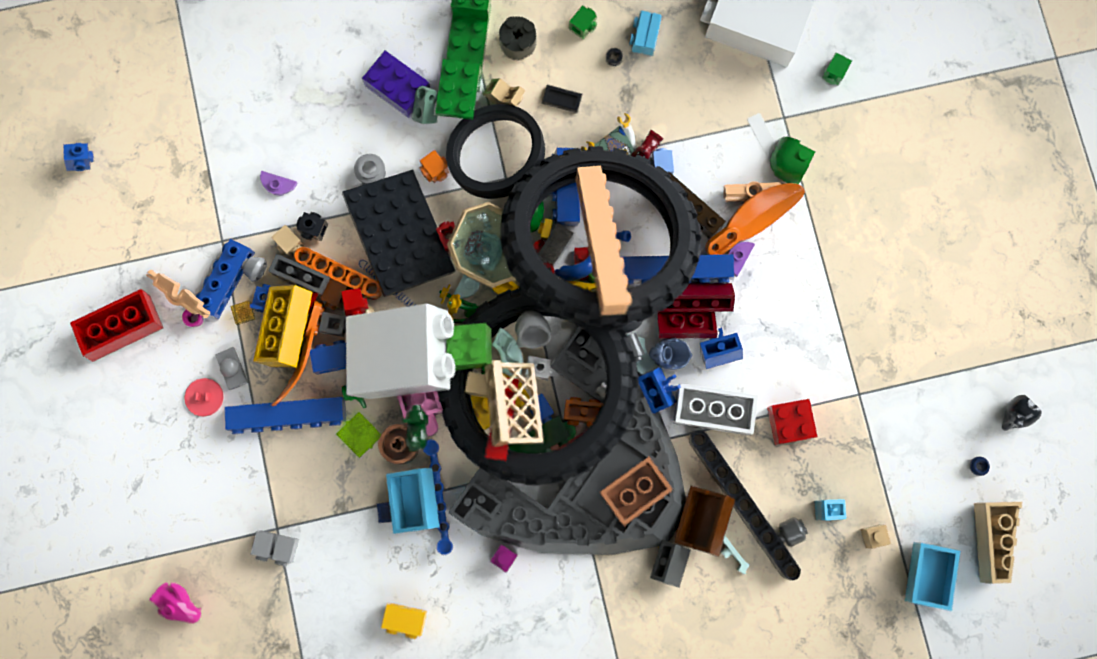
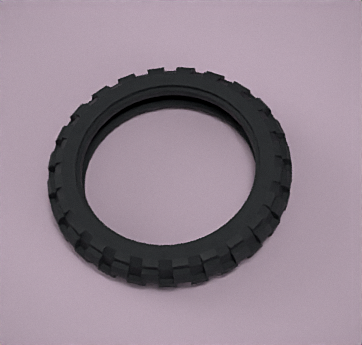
(582, 304)
(576, 456)

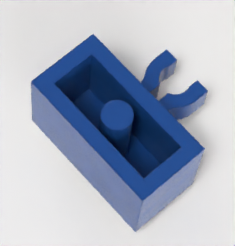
(721, 350)
(657, 389)

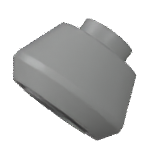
(254, 268)

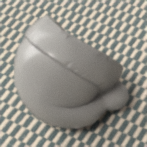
(532, 330)

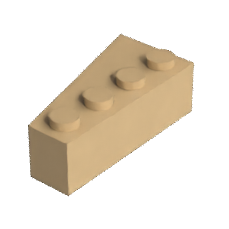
(996, 539)

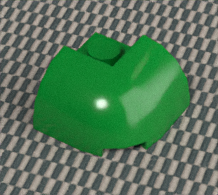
(790, 160)

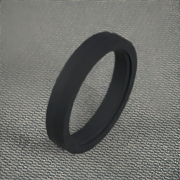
(483, 116)

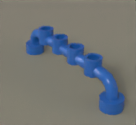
(444, 546)

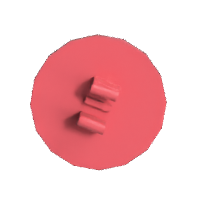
(204, 397)

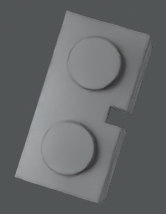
(275, 547)

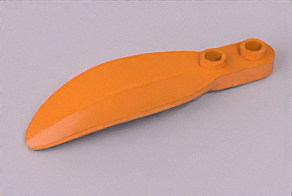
(756, 216)
(310, 331)

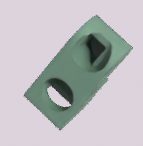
(425, 105)

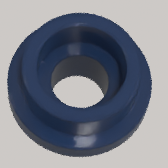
(984, 463)

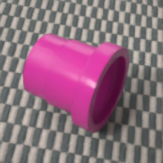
(186, 318)

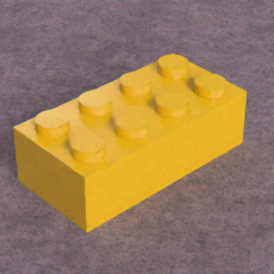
(282, 326)

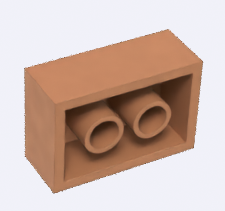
(635, 491)

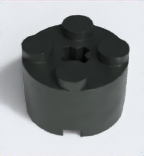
(518, 28)

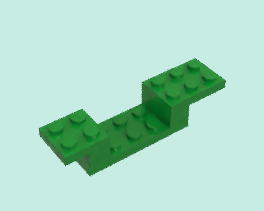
(464, 59)

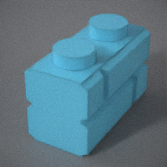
(646, 33)

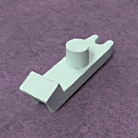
(730, 550)

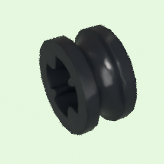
(612, 62)

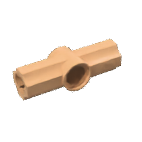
(740, 192)

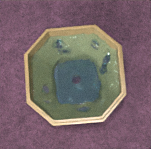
(478, 228)

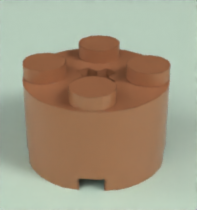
(387, 447)

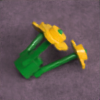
(455, 303)

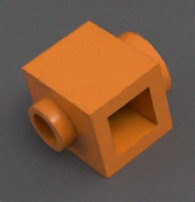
(434, 167)

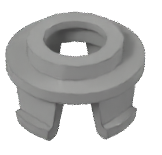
(378, 174)

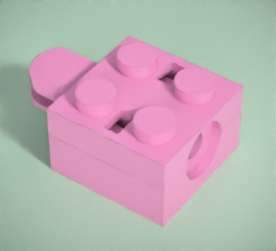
(428, 402)

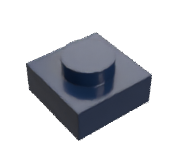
(384, 512)

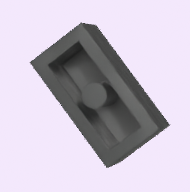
(670, 563)

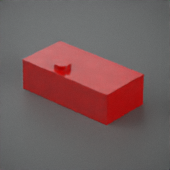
(116, 325)

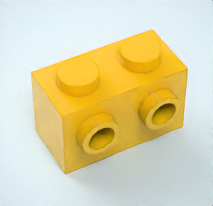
(404, 620)

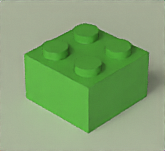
(470, 346)

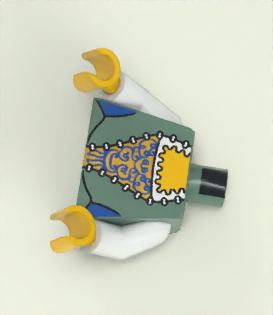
(619, 138)

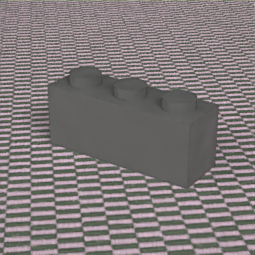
(299, 275)

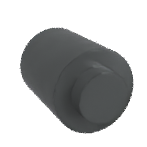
(636, 346)

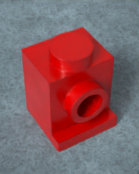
(443, 230)

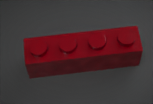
(704, 298)

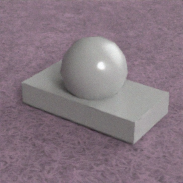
(231, 368)

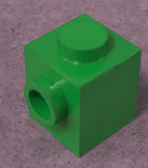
(583, 22)

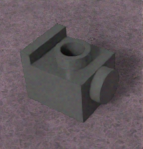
(328, 321)

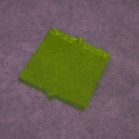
(359, 434)

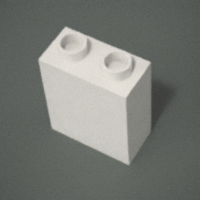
(759, 26)
(398, 352)

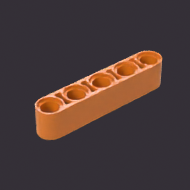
(332, 266)

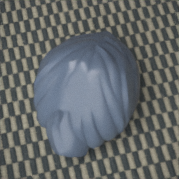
(671, 354)

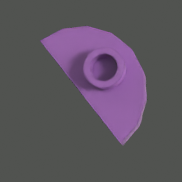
(276, 184)
(741, 253)

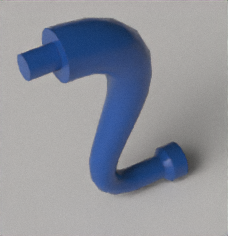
(583, 269)

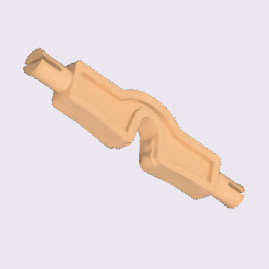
(184, 298)

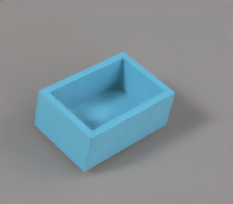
(412, 500)
(932, 576)

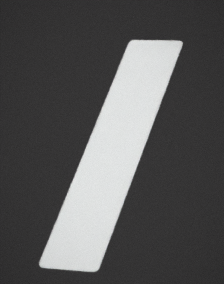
(763, 135)

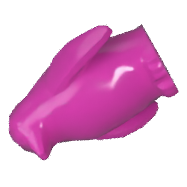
(175, 603)

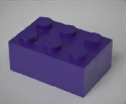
(394, 82)

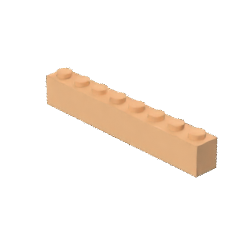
(601, 241)

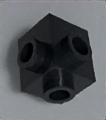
(311, 226)

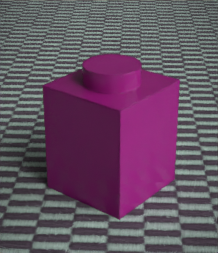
(504, 558)

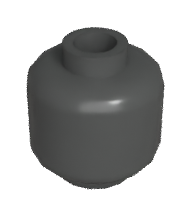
(792, 532)

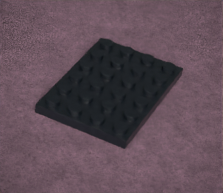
(398, 232)

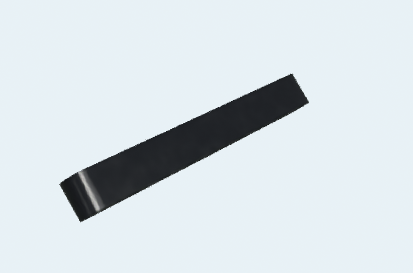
(752, 510)

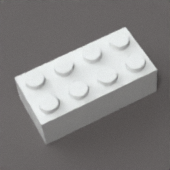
(715, 409)

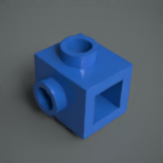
(77, 157)

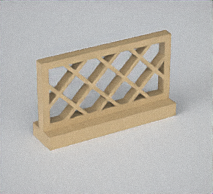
(498, 400)

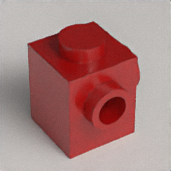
(354, 302)

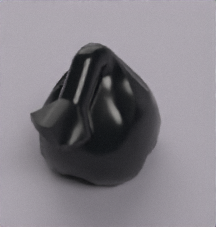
(1020, 413)

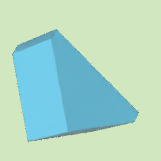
(830, 509)

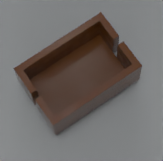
(704, 520)

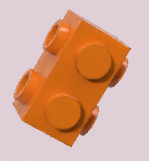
(581, 411)

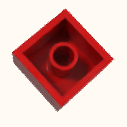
(792, 421)

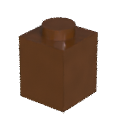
(332, 295)

